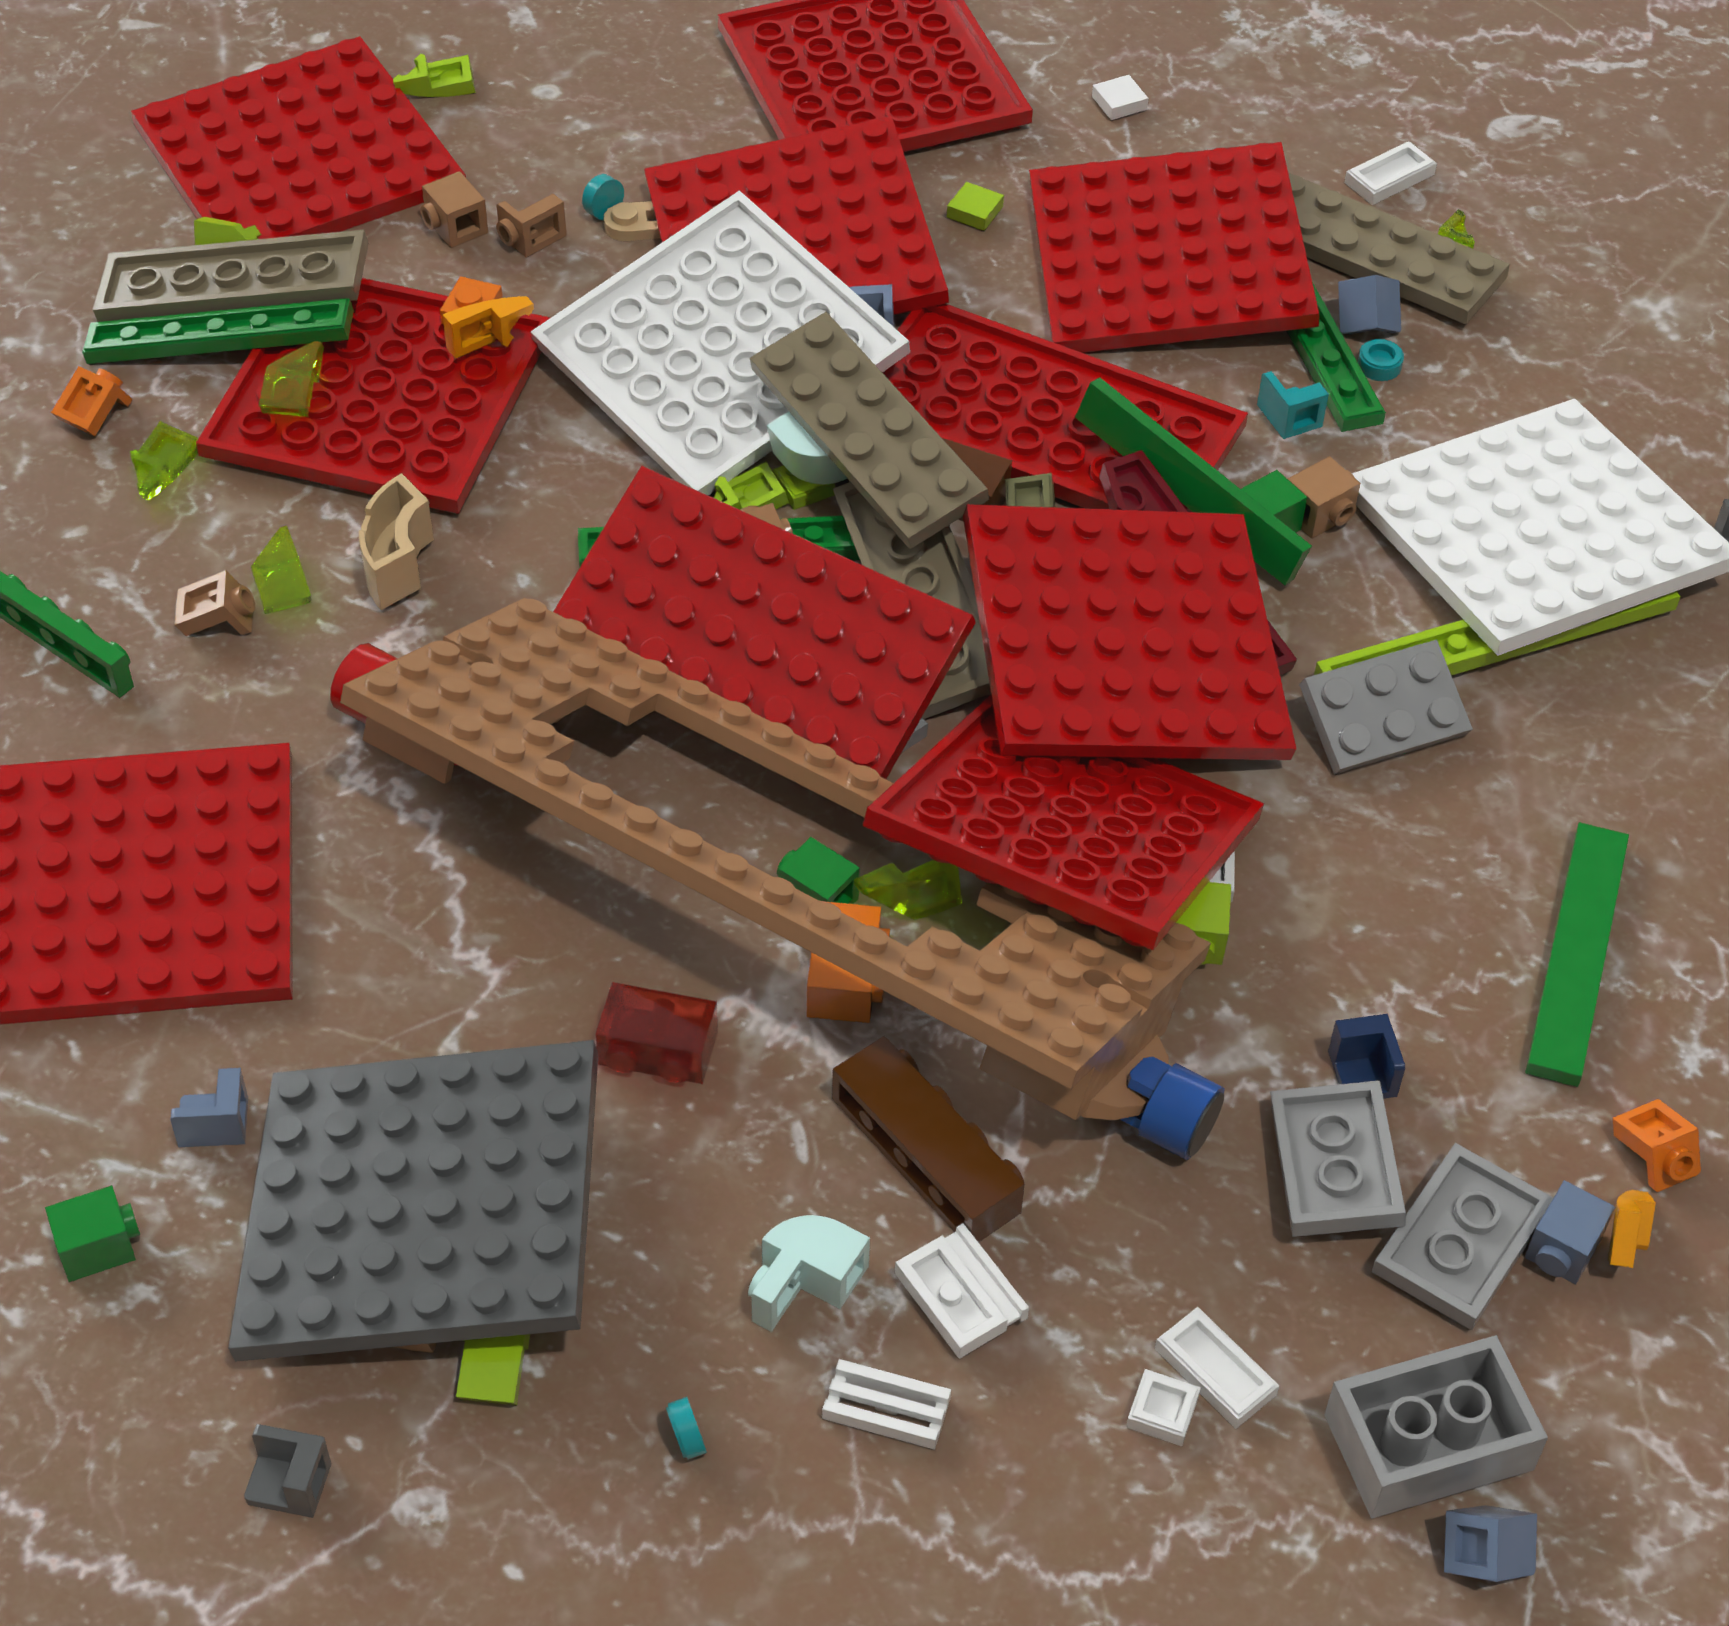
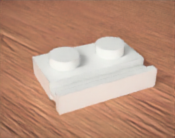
(961, 1290)

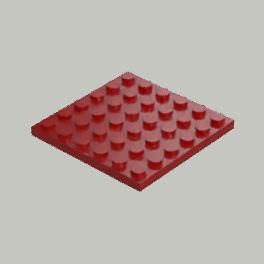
(874, 59)
(298, 144)
(832, 191)
(1172, 248)
(382, 403)
(1125, 634)
(1086, 835)
(145, 883)

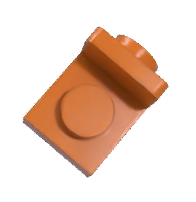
(90, 399)
(1663, 1141)

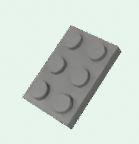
(1385, 706)
(1337, 1159)
(1462, 1236)

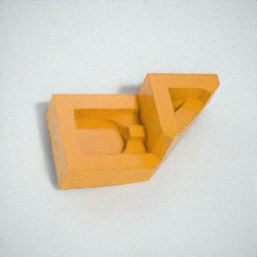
(483, 323)
(1631, 1227)

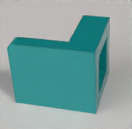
(1292, 409)

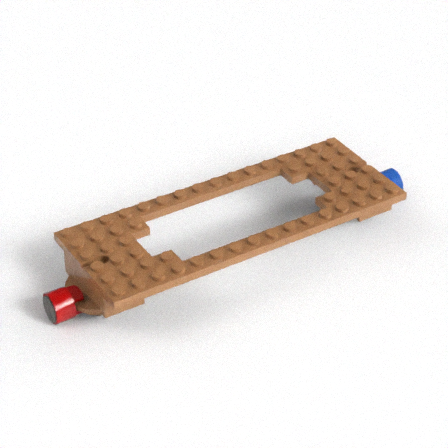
(1053, 999)

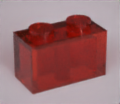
(657, 1033)

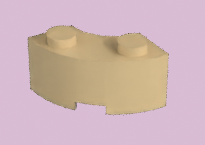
(391, 539)

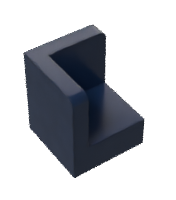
(1366, 1052)

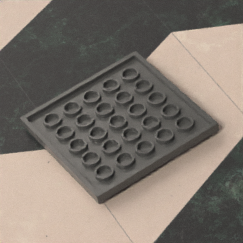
(419, 1202)

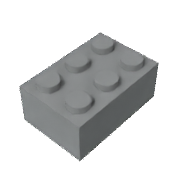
(1434, 1426)

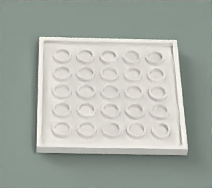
(675, 335)
(1539, 525)

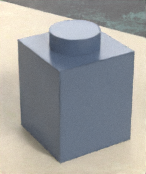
(1569, 1232)

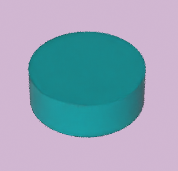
(602, 194)
(1381, 359)
(686, 1428)

